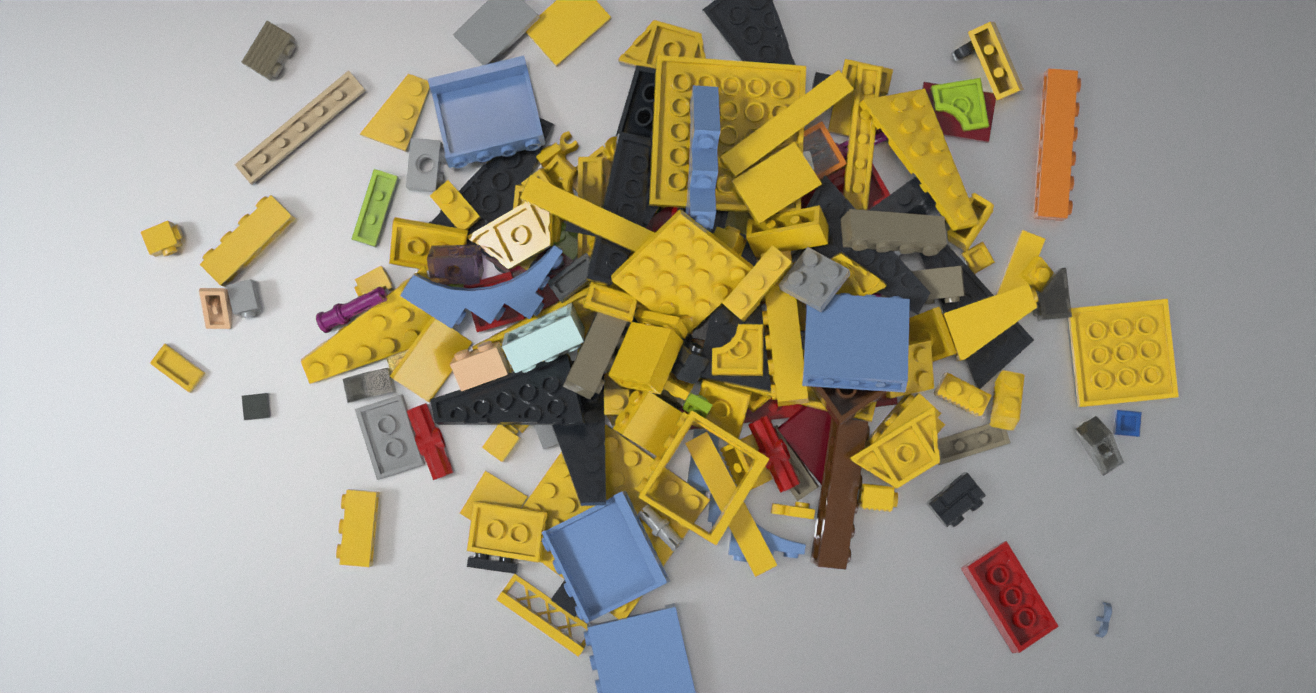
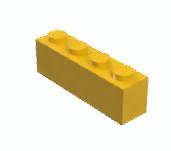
(247, 240)

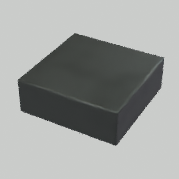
(255, 406)

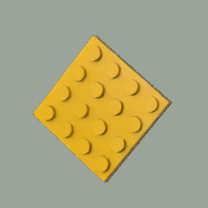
(682, 271)
(1123, 353)

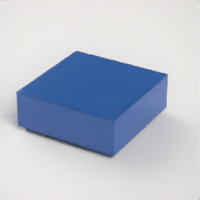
(1127, 423)

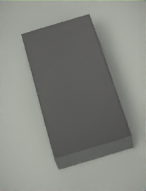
(571, 279)

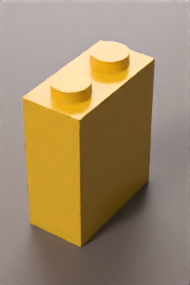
(646, 357)
(648, 421)

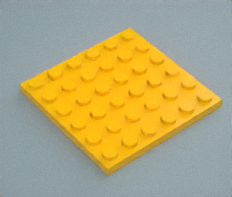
(747, 100)
(624, 470)

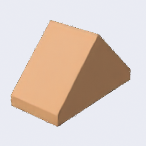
(216, 308)

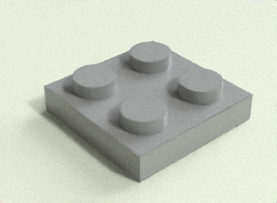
(814, 279)

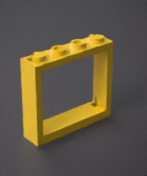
(736, 499)

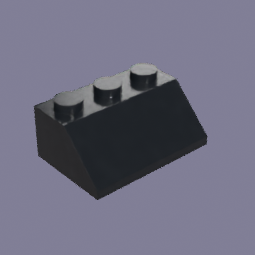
(639, 105)
(909, 200)

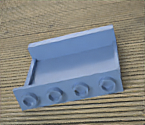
(486, 112)
(858, 343)
(605, 557)
(640, 654)

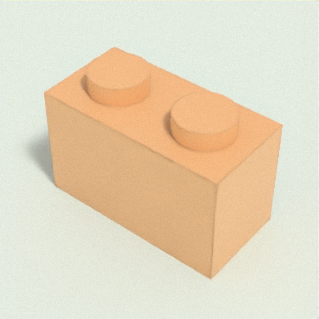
(479, 365)

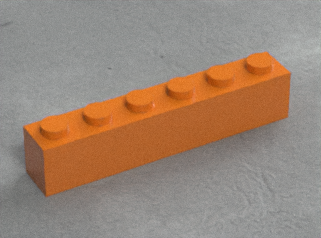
(1056, 144)

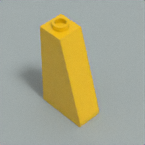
(984, 320)

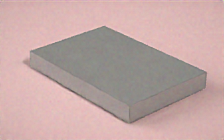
(495, 28)
(389, 437)

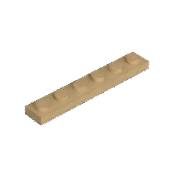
(300, 127)

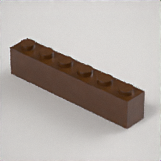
(839, 495)

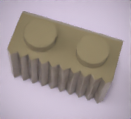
(269, 51)

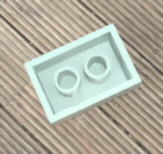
(544, 338)

